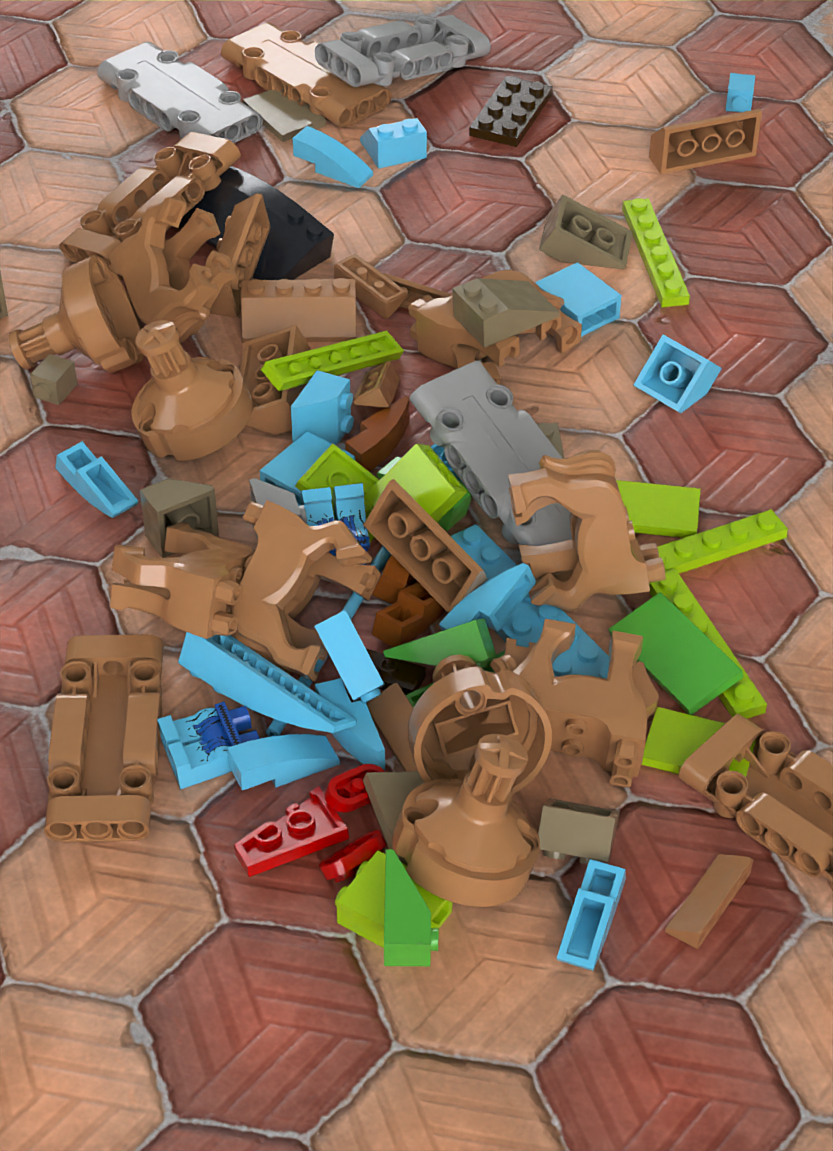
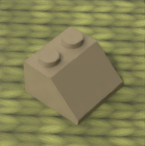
(177, 502)
(577, 831)

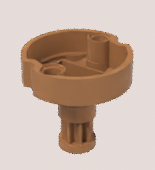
(91, 317)
(189, 402)
(467, 706)
(468, 833)

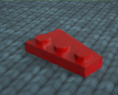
(296, 834)

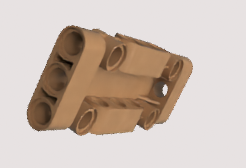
(284, 61)
(180, 173)
(105, 739)
(780, 801)

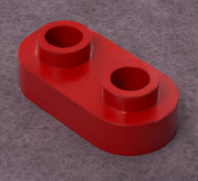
(347, 790)
(341, 863)

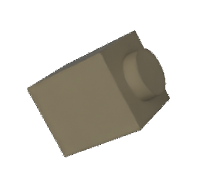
(53, 379)

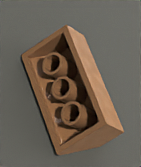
(705, 141)
(243, 243)
(318, 307)
(271, 407)
(423, 547)

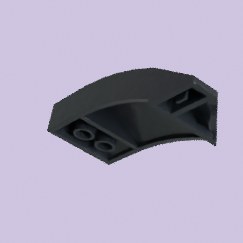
(295, 236)

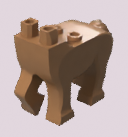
(160, 272)
(449, 343)
(603, 538)
(283, 579)
(185, 590)
(586, 712)

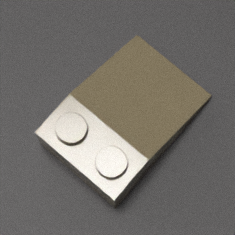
(584, 236)
(500, 308)

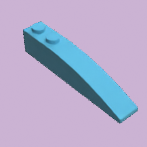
(259, 684)

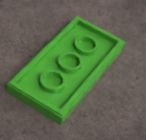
(679, 654)

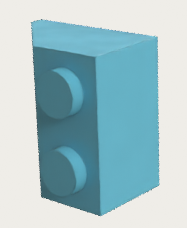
(396, 142)
(676, 375)
(323, 408)

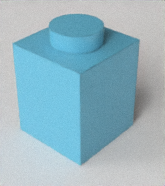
(740, 92)

